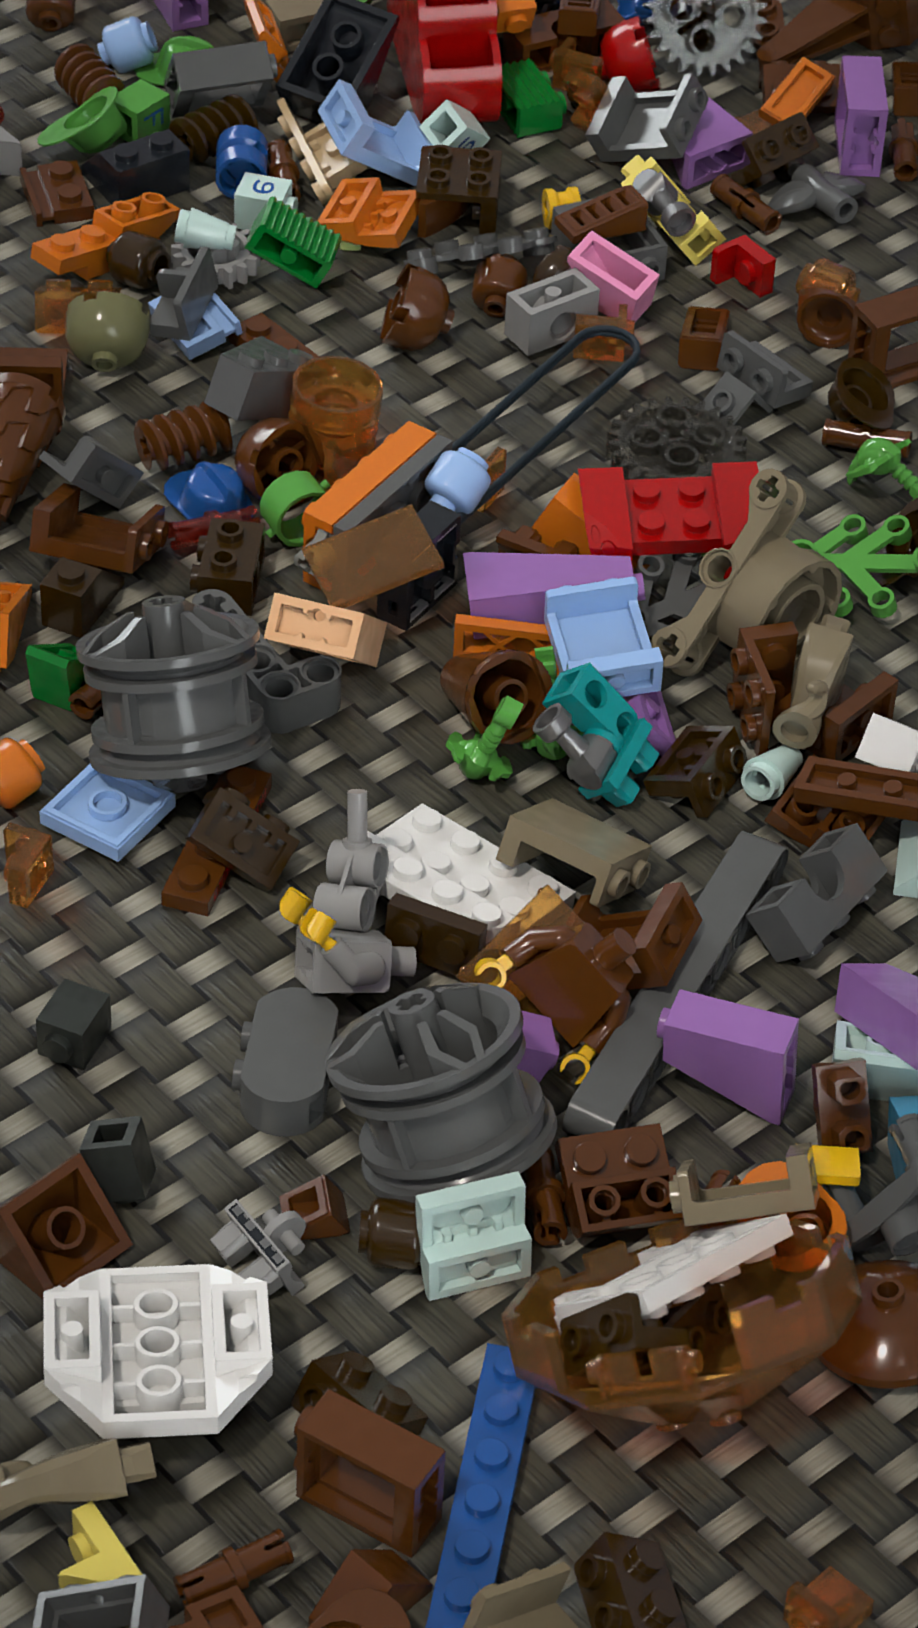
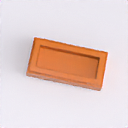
(797, 92)

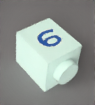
(454, 127)
(254, 193)

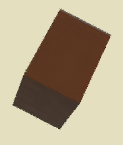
(376, 1570)

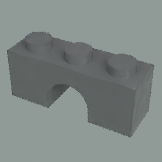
(798, 917)

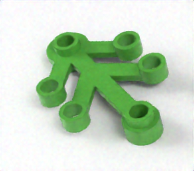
(862, 559)

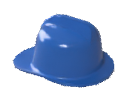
(206, 489)

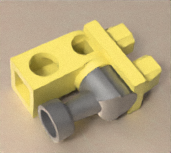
(672, 210)

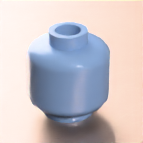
(128, 44)
(458, 480)

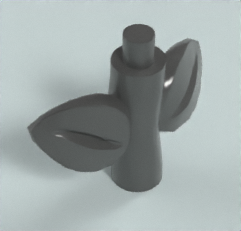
(826, 192)

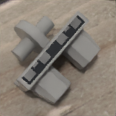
(244, 1235)

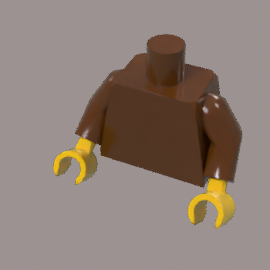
(572, 980)

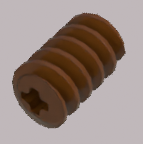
(83, 73)
(181, 433)

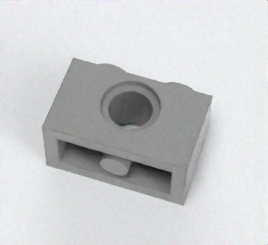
(547, 310)

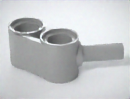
(354, 871)

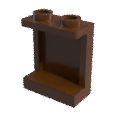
(93, 539)
(658, 933)

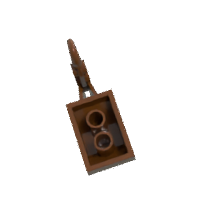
(832, 24)

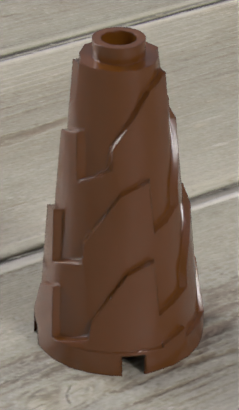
(26, 428)

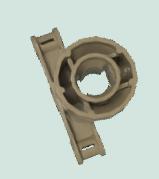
(767, 583)

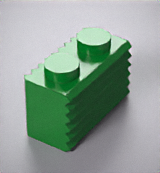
(529, 100)
(293, 242)

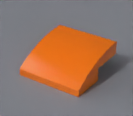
(266, 30)
(369, 214)

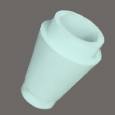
(200, 229)
(770, 772)

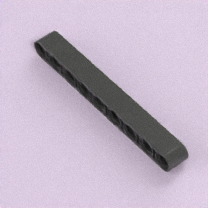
(634, 1053)

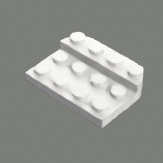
(458, 870)
(683, 1268)

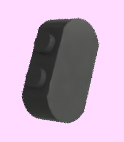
(284, 1063)

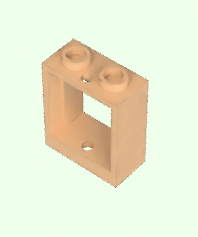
(325, 629)

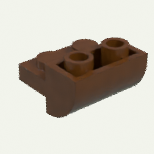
(616, 1180)

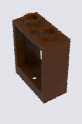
(872, 333)
(369, 1472)

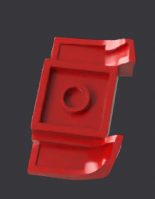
(665, 512)

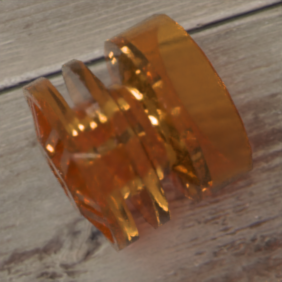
(339, 402)

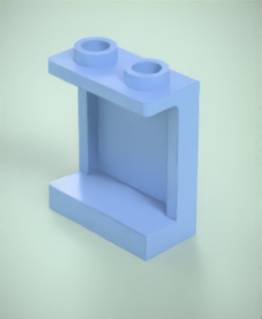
(370, 141)
(607, 629)

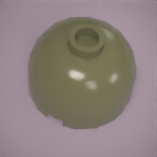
(107, 330)

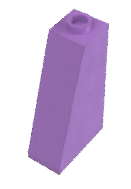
(516, 583)
(882, 1005)

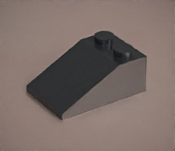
(342, 43)

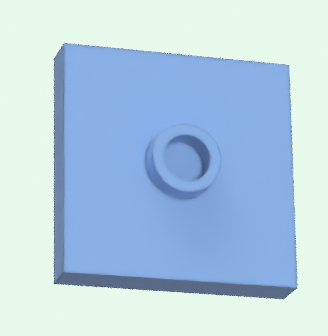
(107, 811)

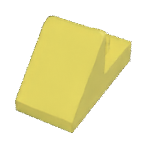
(95, 1550)

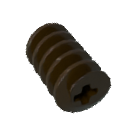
(202, 127)

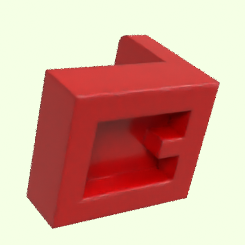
(744, 262)

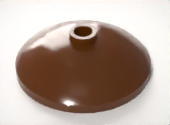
(882, 1335)

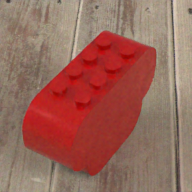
(449, 54)

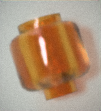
(829, 276)

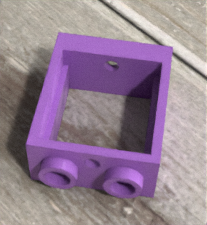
(860, 116)

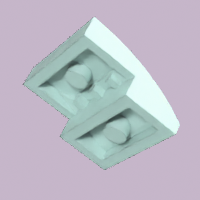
(473, 1235)

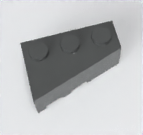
(255, 380)

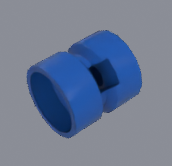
(239, 151)

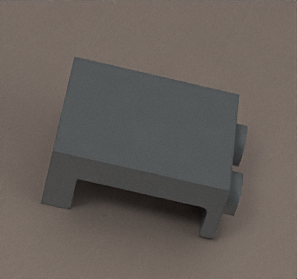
(646, 122)

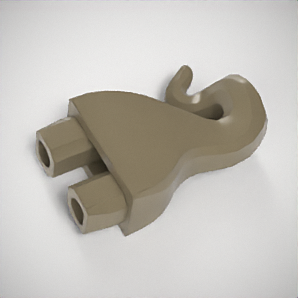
(816, 681)
(75, 1475)

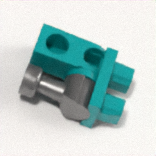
(611, 738)

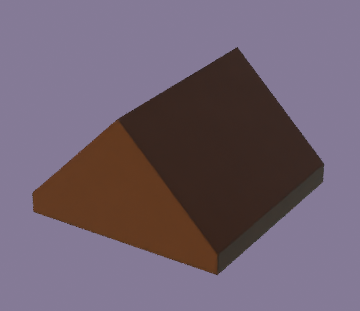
(59, 1228)

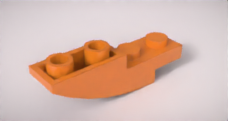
(86, 248)

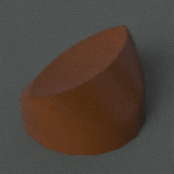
(825, 317)

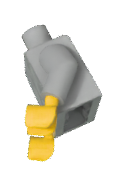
(341, 959)

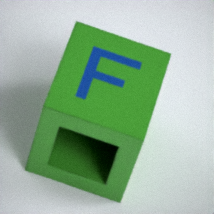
(143, 109)

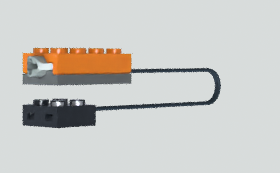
(396, 478)

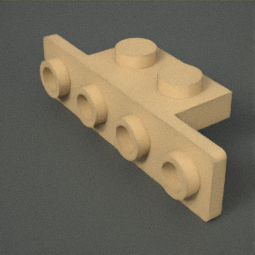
(321, 155)

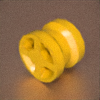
(551, 199)

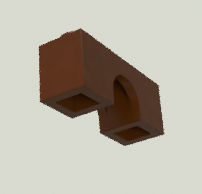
(542, 37)

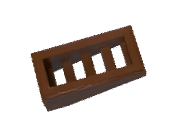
(578, 17)
(905, 88)
(608, 215)
(702, 337)

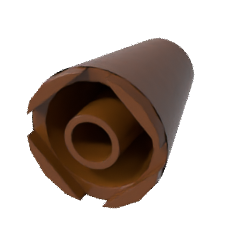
(482, 679)

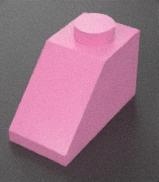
(616, 275)

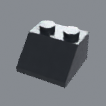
(140, 166)

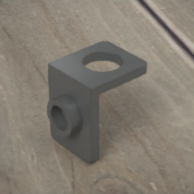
(733, 397)

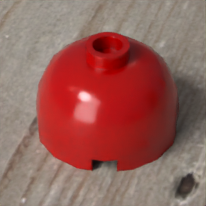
(629, 54)

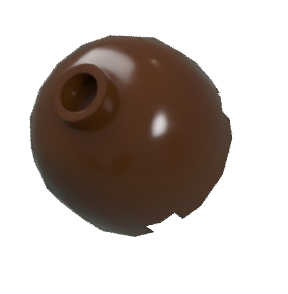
(417, 310)
(275, 449)

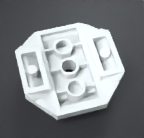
(157, 1348)

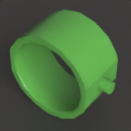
(281, 496)

